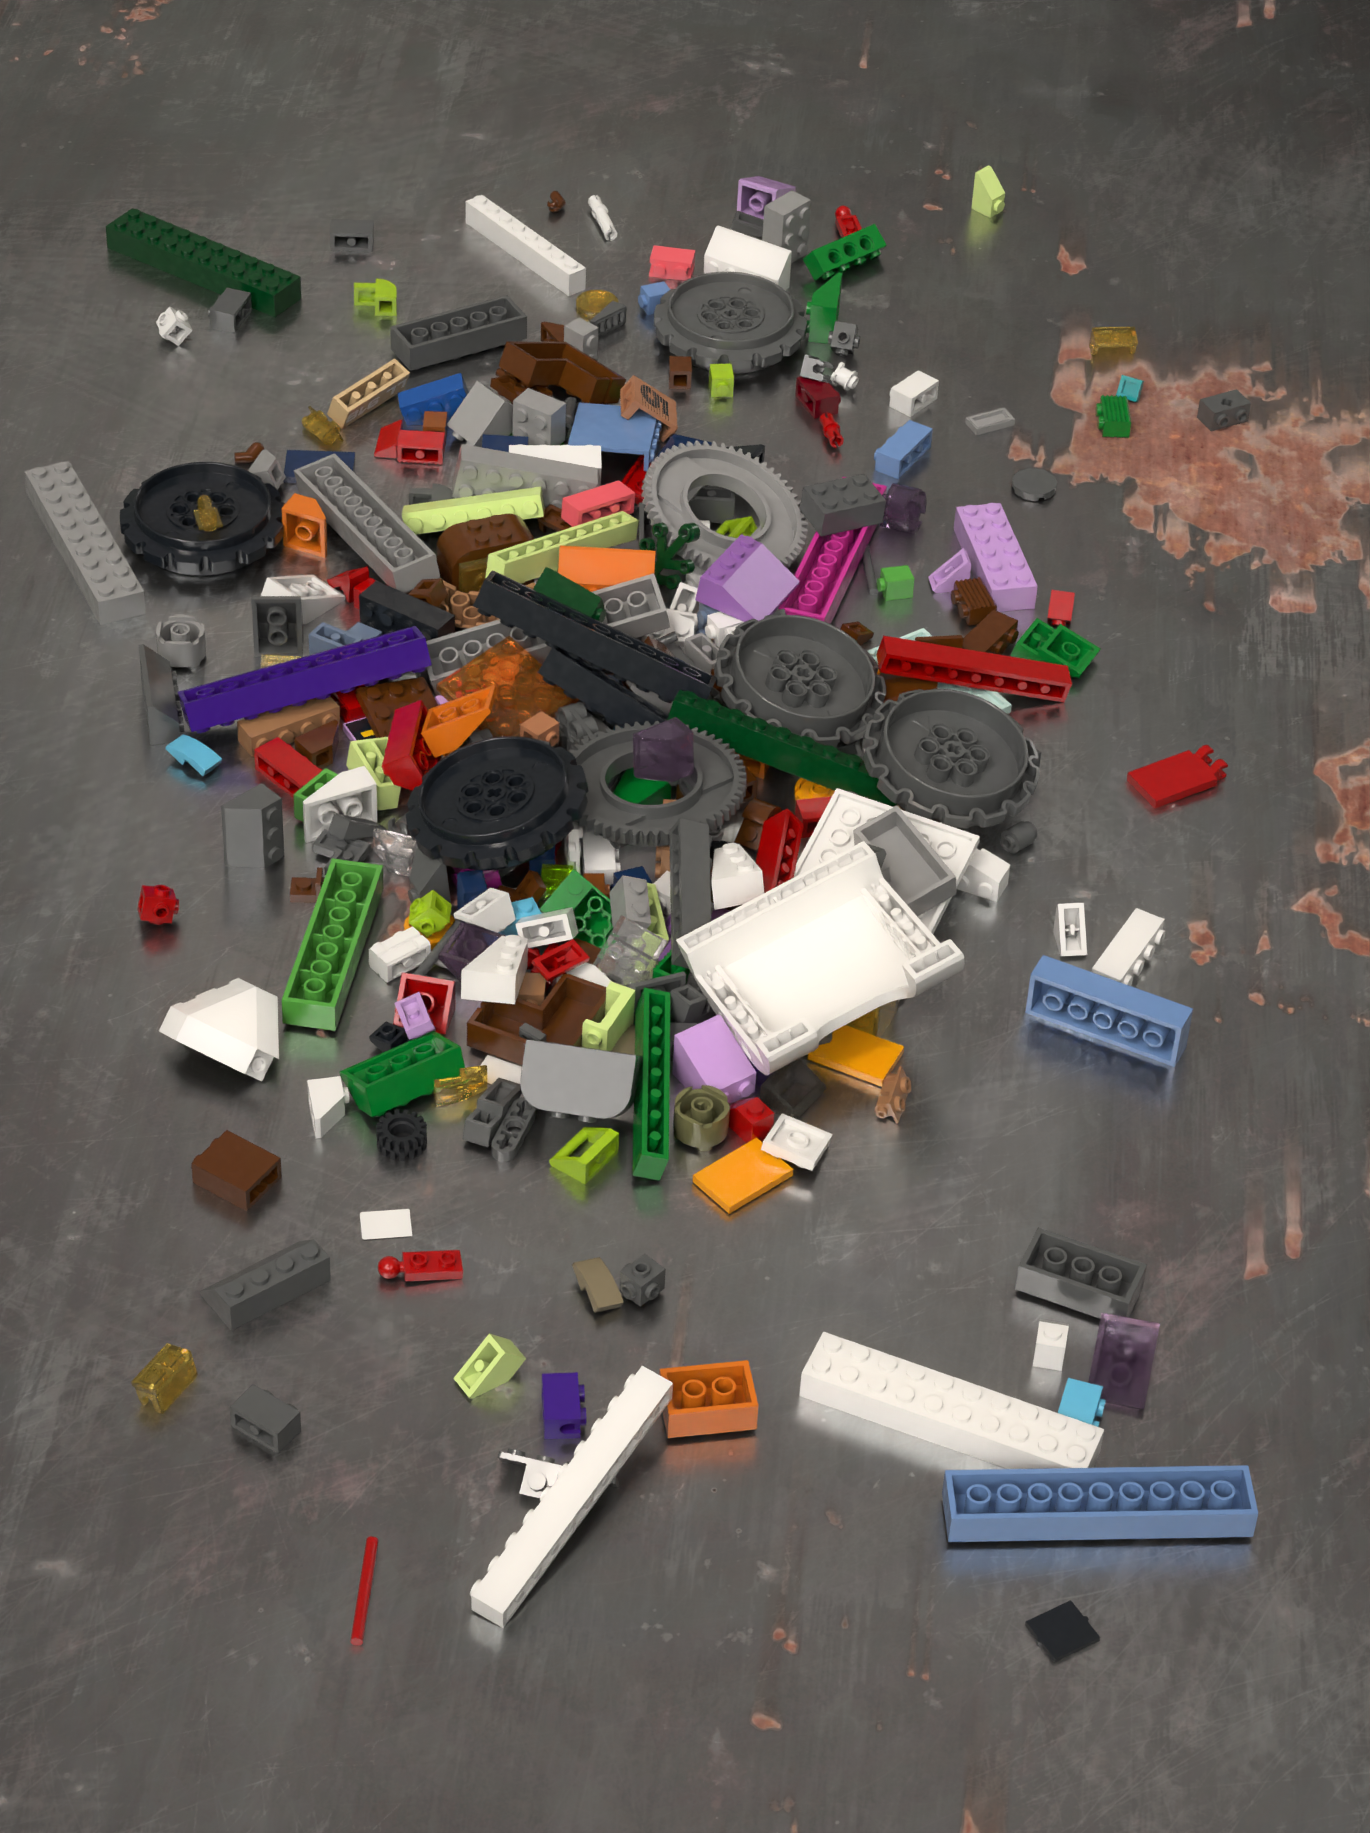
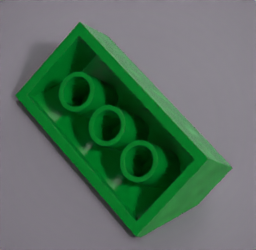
(402, 1073)

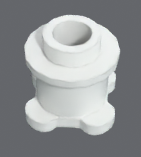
(844, 377)

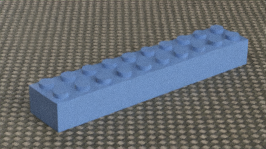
(1099, 1503)

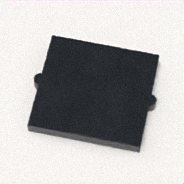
(1062, 1631)

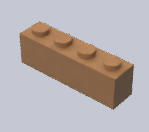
(287, 723)

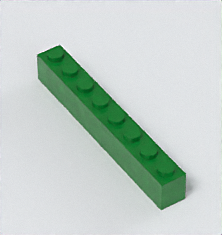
(653, 1085)

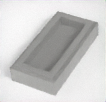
(990, 421)

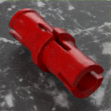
(831, 429)

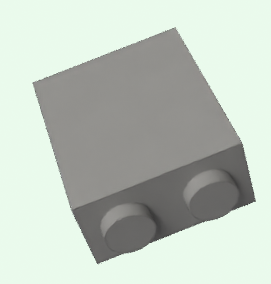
(481, 414)

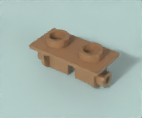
(894, 1095)

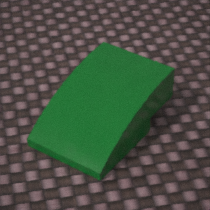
(1056, 646)

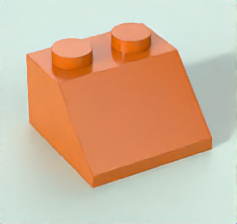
(304, 525)

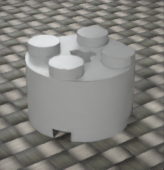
(181, 641)

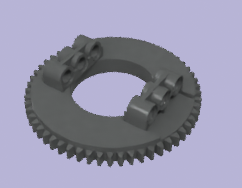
(708, 798)

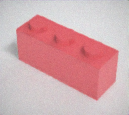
(597, 503)

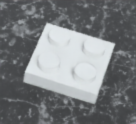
(796, 1142)

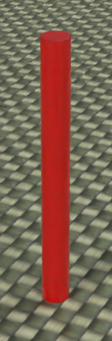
(364, 1591)

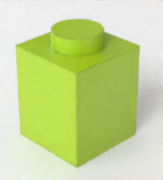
(721, 380)

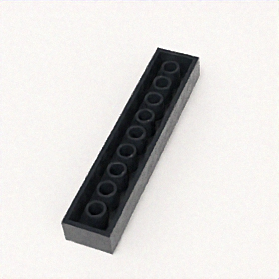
(589, 639)

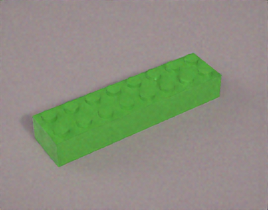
(332, 945)

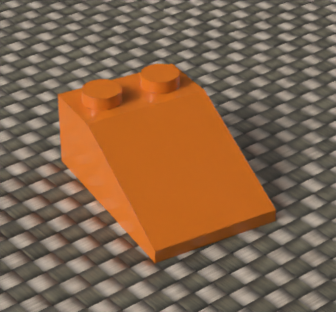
(454, 721)

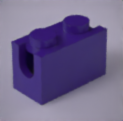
(562, 1405)

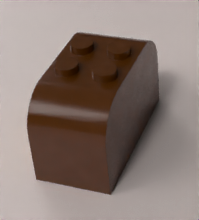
(477, 540)

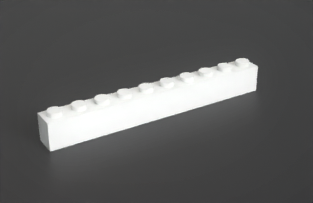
(571, 1496)

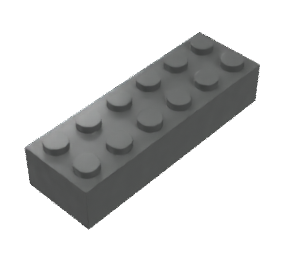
(458, 332)

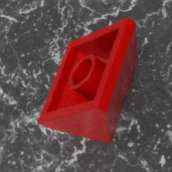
(437, 997)

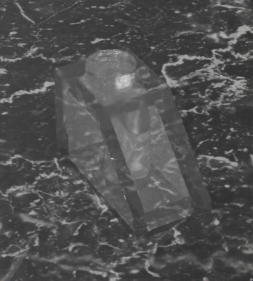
(394, 851)

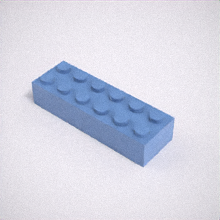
(1108, 1010)

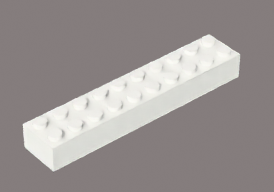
(945, 1409)

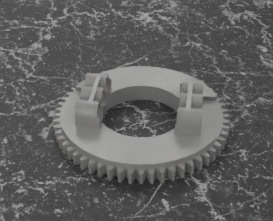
(685, 469)

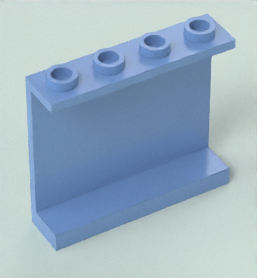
(606, 428)

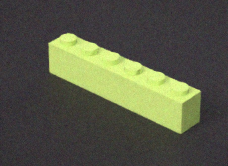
(442, 514)

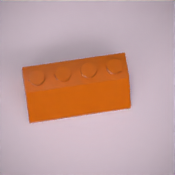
(604, 567)

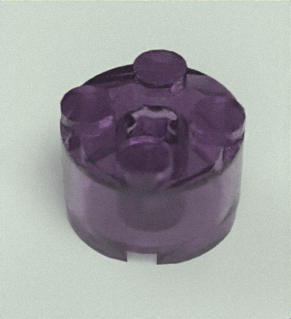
(904, 508)

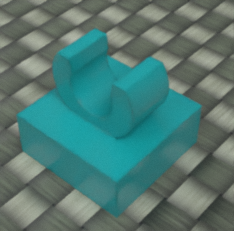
(1130, 388)

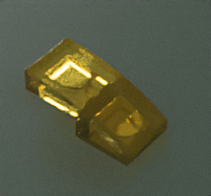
(457, 1089)

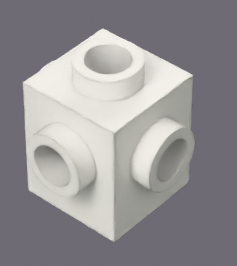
(174, 325)

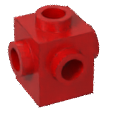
(157, 904)

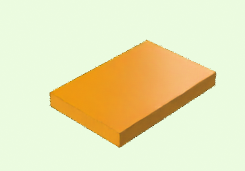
(859, 1054)
(742, 1176)

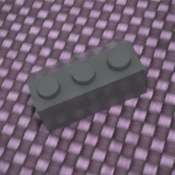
(253, 829)

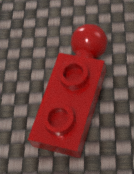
(846, 222)
(423, 1266)

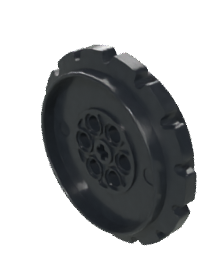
(163, 527)
(497, 803)

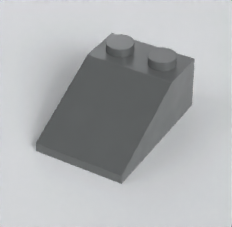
(277, 625)

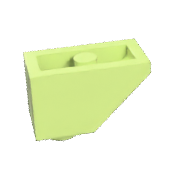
(987, 193)
(489, 1366)

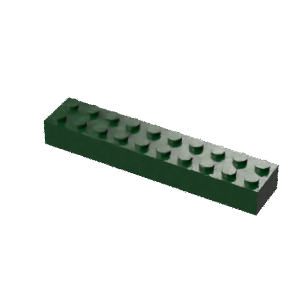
(202, 261)

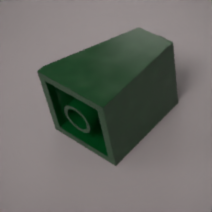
(570, 593)

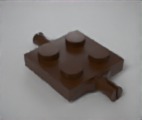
(512, 387)

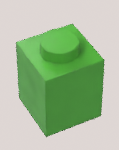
(896, 583)

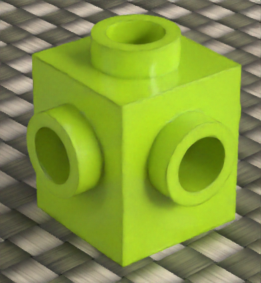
(430, 913)

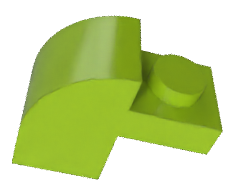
(379, 294)

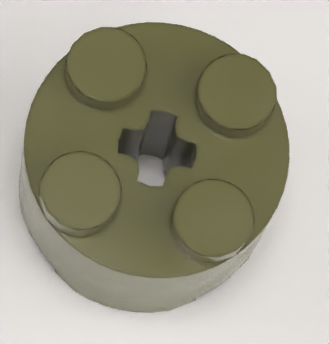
(701, 1117)

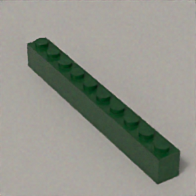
(777, 746)

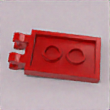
(1177, 776)

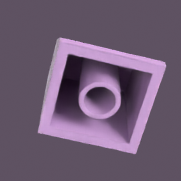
(758, 192)
(713, 1058)

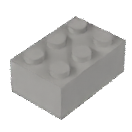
(788, 223)

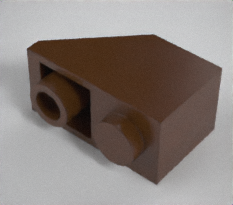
(319, 744)

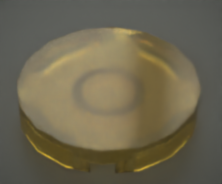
(593, 301)

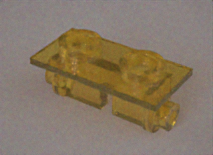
(328, 430)
(206, 516)

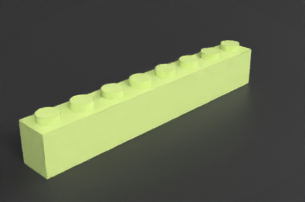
(530, 558)

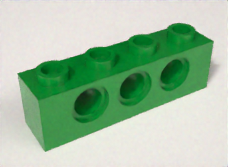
(845, 252)

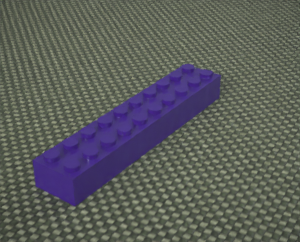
(304, 679)

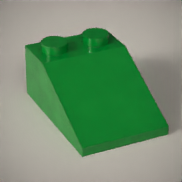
(824, 310)

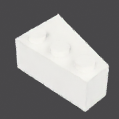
(985, 876)
(734, 877)
(496, 971)

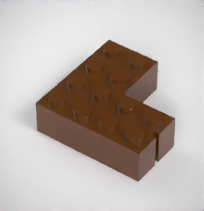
(564, 367)
(560, 1017)

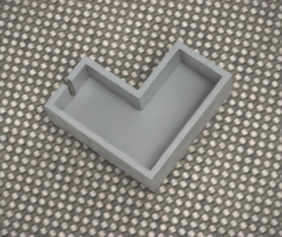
(910, 861)

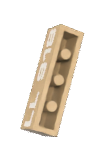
(368, 393)

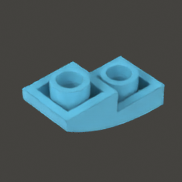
(194, 752)

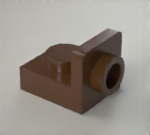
(306, 889)

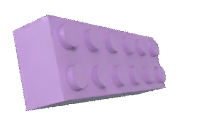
(996, 555)

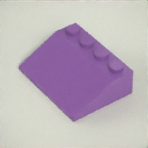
(746, 581)

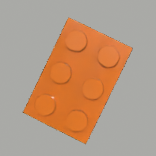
(710, 1399)

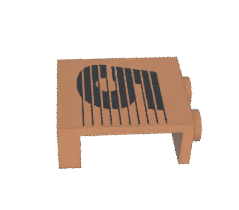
(639, 394)

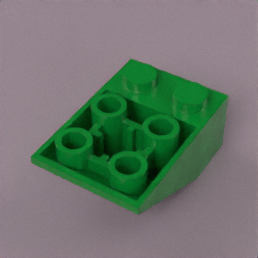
(589, 906)

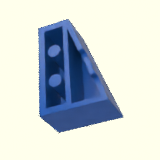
(438, 396)

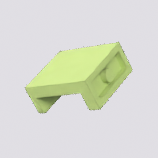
(617, 1019)

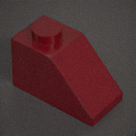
(817, 396)

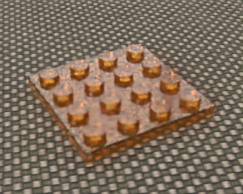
(519, 686)

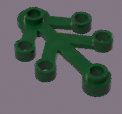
(665, 555)

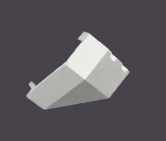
(229, 1025)

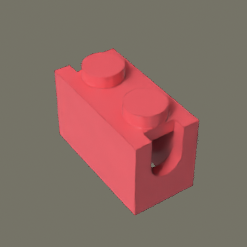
(672, 263)

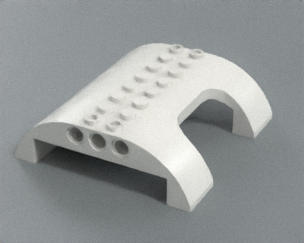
(814, 958)

